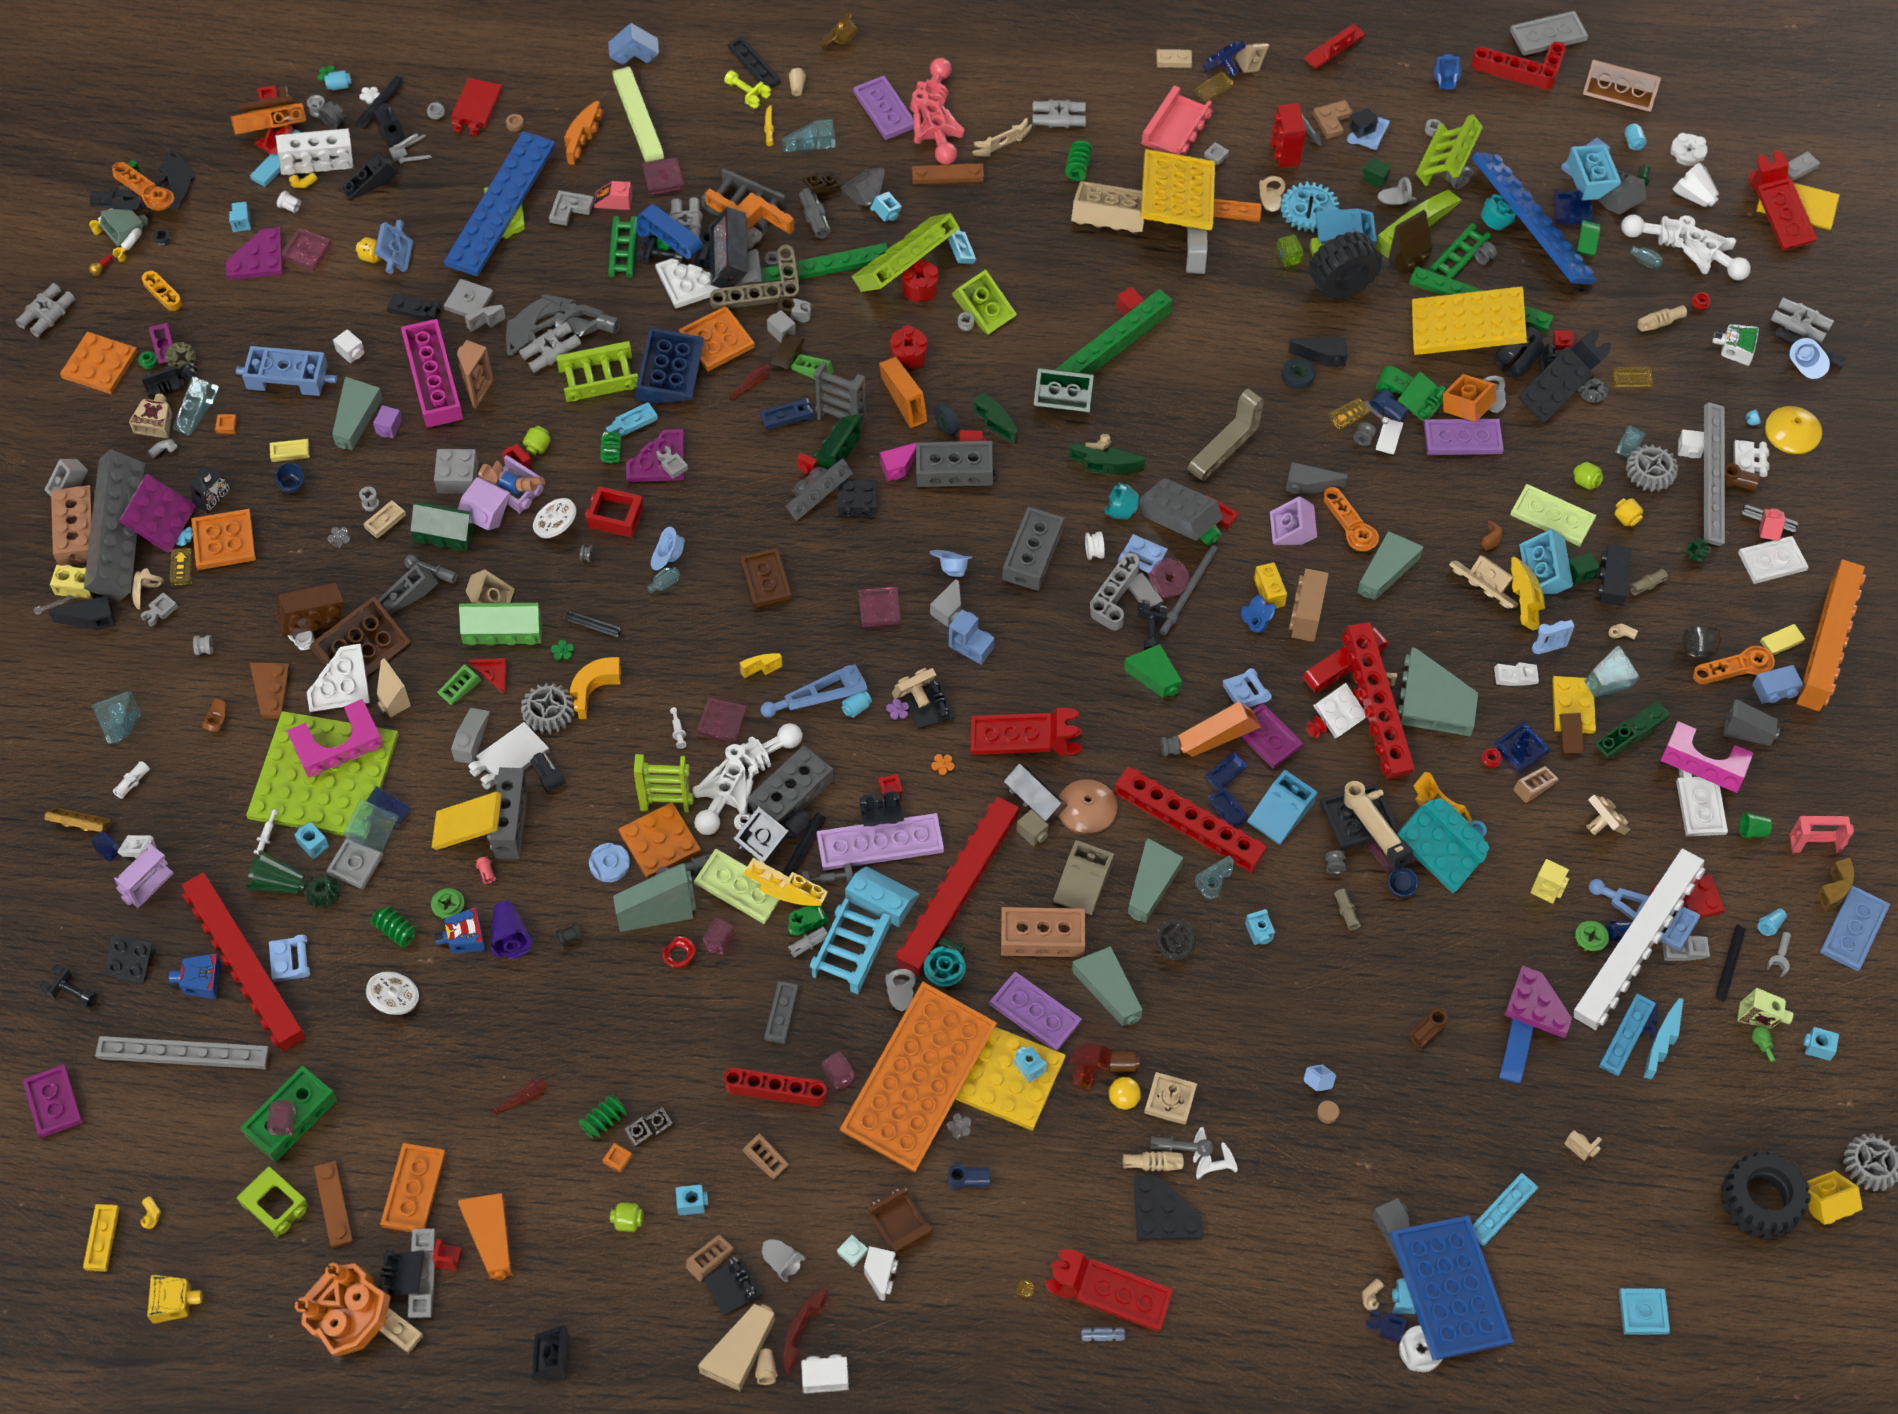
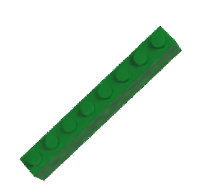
(1119, 335)

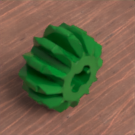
(611, 447)

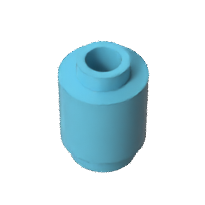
(337, 80)
(1635, 137)
(856, 703)

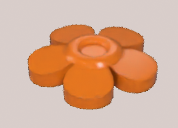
(942, 765)

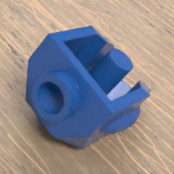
(1447, 71)

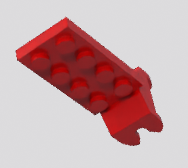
(1782, 202)
(1025, 733)
(1109, 1289)

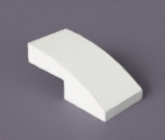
(1389, 436)
(1516, 675)

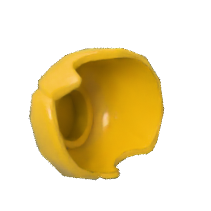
(1124, 1093)

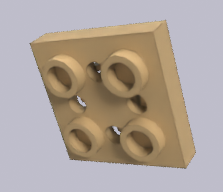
(914, 685)
(1607, 816)
(1173, 1090)

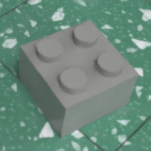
(455, 470)

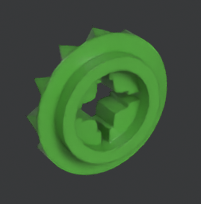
(444, 896)
(1601, 936)

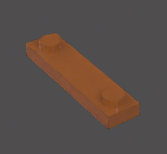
(947, 173)
(333, 1204)

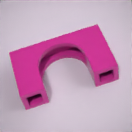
(1683, 755)
(318, 758)

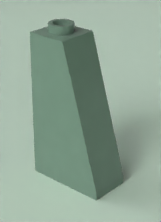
(354, 412)
(1390, 562)
(1154, 877)
(1108, 983)

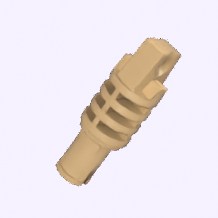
(1661, 318)
(1154, 1161)

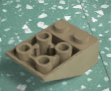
(1084, 877)

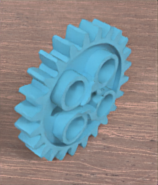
(1296, 202)

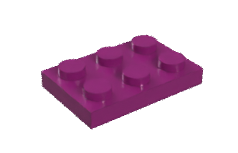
(1273, 739)
(52, 1101)

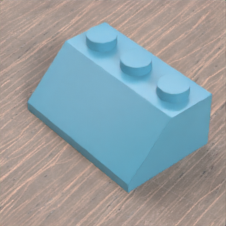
(1593, 170)
(1548, 560)
(880, 895)

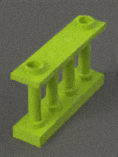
(1456, 157)
(592, 357)
(645, 787)

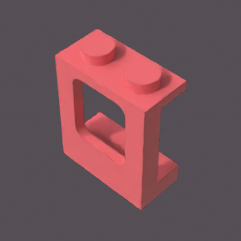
(1802, 832)

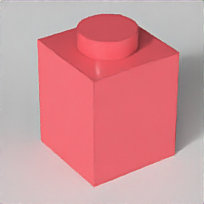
(1772, 524)

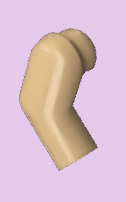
(1102, 444)
(1622, 630)
(1369, 1295)

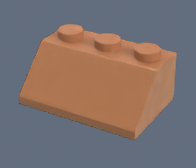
(475, 370)

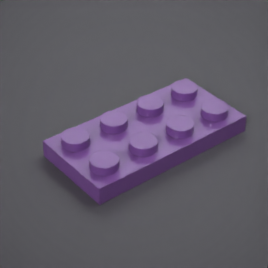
(884, 107)
(1463, 436)
(1035, 1011)

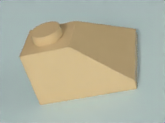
(487, 588)
(391, 691)

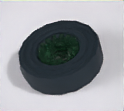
(1301, 366)
(946, 419)

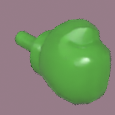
(1763, 1038)

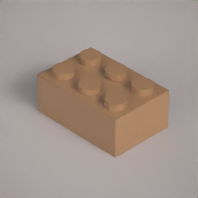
(1308, 604)

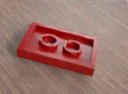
(1703, 899)

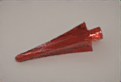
(756, 376)
(528, 1092)

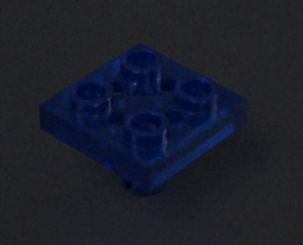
(1224, 57)
(1571, 203)
(1525, 743)

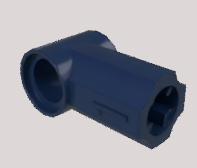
(1385, 403)
(970, 1177)

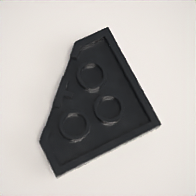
(1162, 1213)

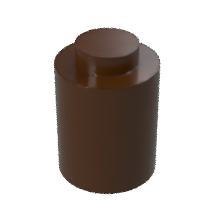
(1124, 1061)

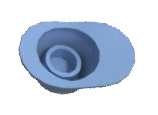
(1809, 358)
(668, 548)
(952, 563)

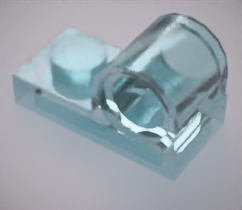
(1213, 876)

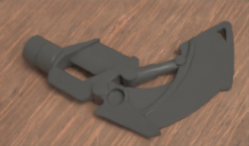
(523, 327)

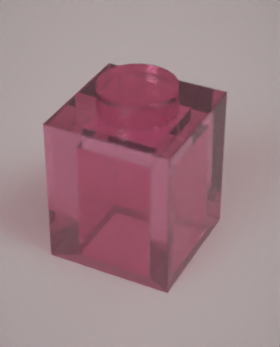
(718, 936)
(838, 1070)
(281, 1118)

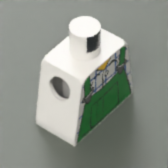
(1738, 343)

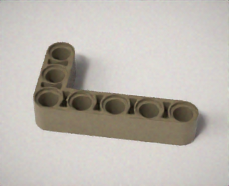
(763, 288)
(1231, 438)

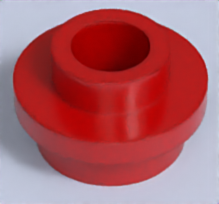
(1701, 301)
(1493, 753)

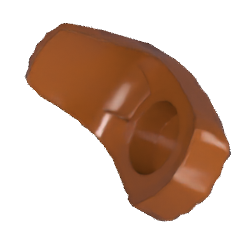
(1494, 538)
(215, 716)

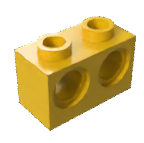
(1270, 584)

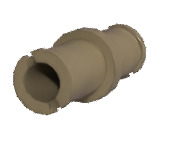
(1648, 582)
(1347, 909)

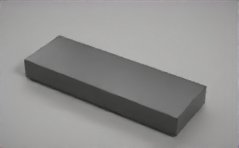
(781, 1012)

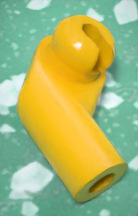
(302, 183)
(152, 1215)

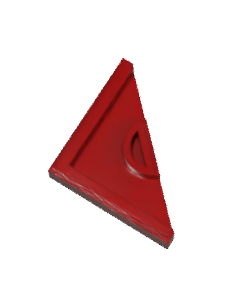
(493, 670)

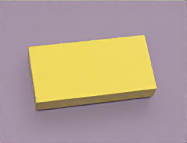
(289, 450)
(1783, 639)

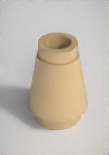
(797, 80)
(766, 1367)

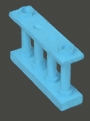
(864, 960)

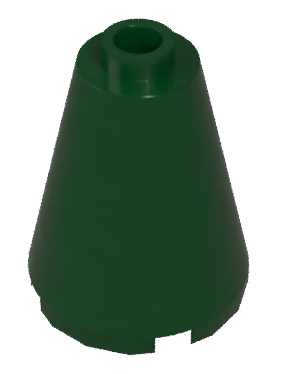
(273, 875)

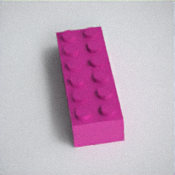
(431, 373)

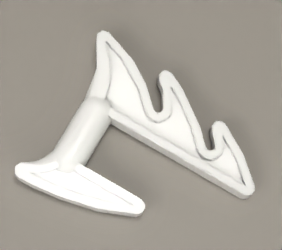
(1206, 1165)

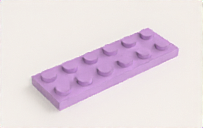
(880, 843)

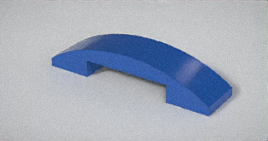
(1516, 1051)

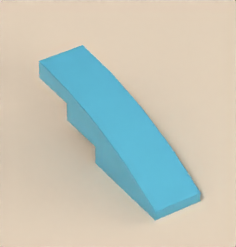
(1666, 1035)

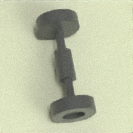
(831, 876)

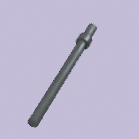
(1172, 616)

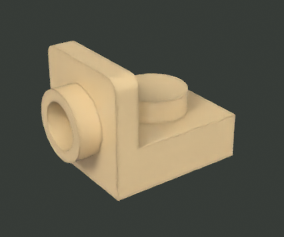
(1579, 1145)

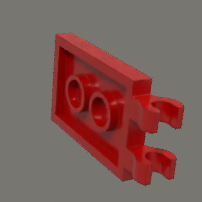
(475, 105)

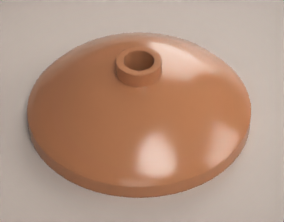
(1084, 816)

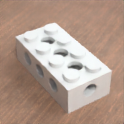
(314, 147)

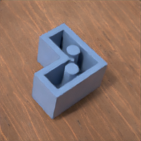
(633, 42)
(968, 639)

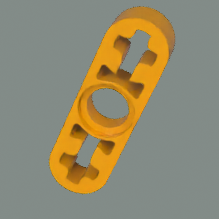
(163, 297)

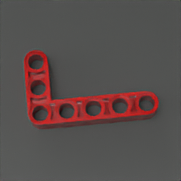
(1521, 69)

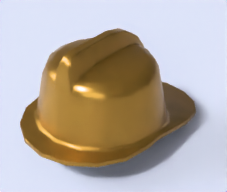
(842, 32)

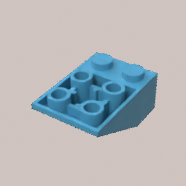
(1341, 221)
(1283, 807)

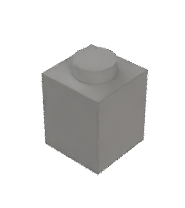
(779, 325)

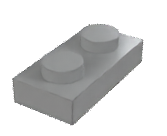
(1802, 165)

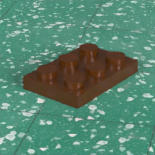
(765, 577)

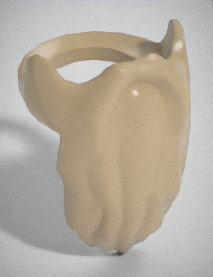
(1269, 196)
(142, 579)

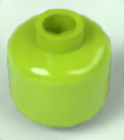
(536, 440)
(1588, 475)
(627, 1217)

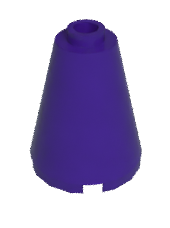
(509, 932)

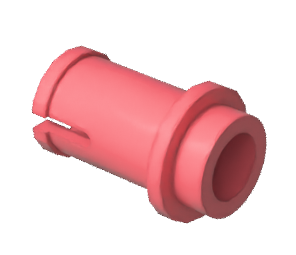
(486, 871)

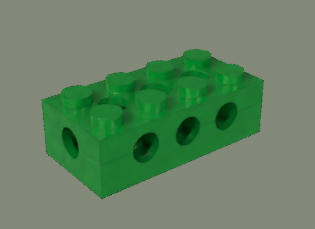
(308, 1111)

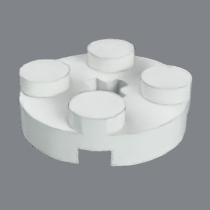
(1690, 141)
(1411, 1357)

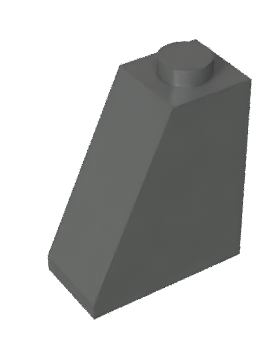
(1750, 724)

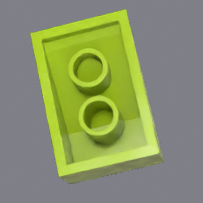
(985, 302)

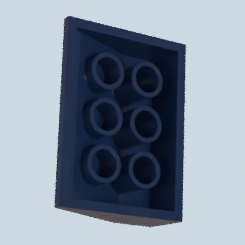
(668, 366)

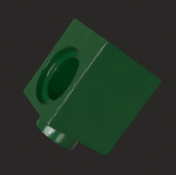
(1583, 568)

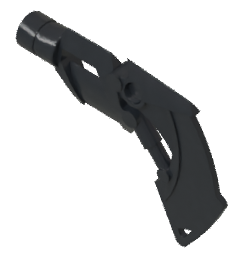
(173, 170)

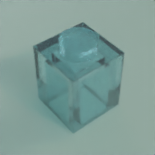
(1630, 441)

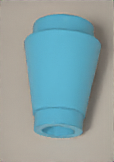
(1771, 923)

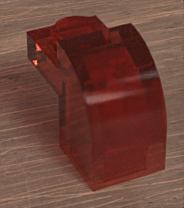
(1086, 1060)

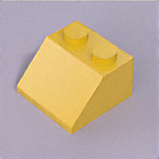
(1833, 1197)

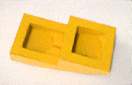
(766, 662)

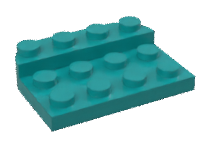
(1444, 842)

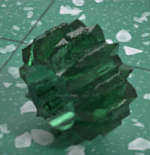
(325, 884)

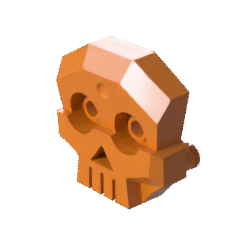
(335, 1299)

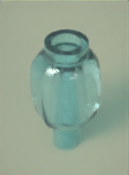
(1647, 257)
(664, 579)

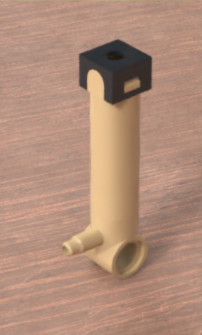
(1397, 852)

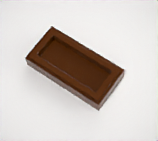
(1571, 733)

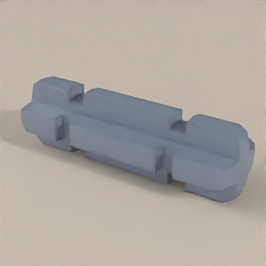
(1103, 1334)

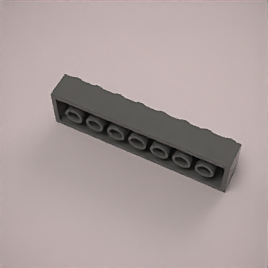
(110, 542)

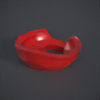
(680, 942)

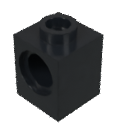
(1363, 123)

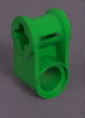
(806, 920)

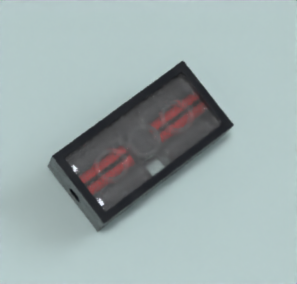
(728, 248)

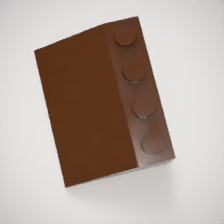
(366, 626)

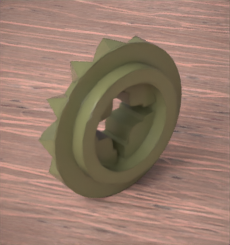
(180, 347)

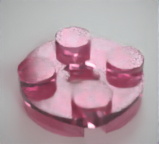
(1164, 587)

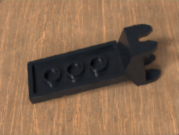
(1563, 376)

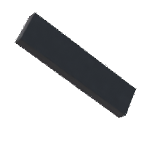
(753, 62)

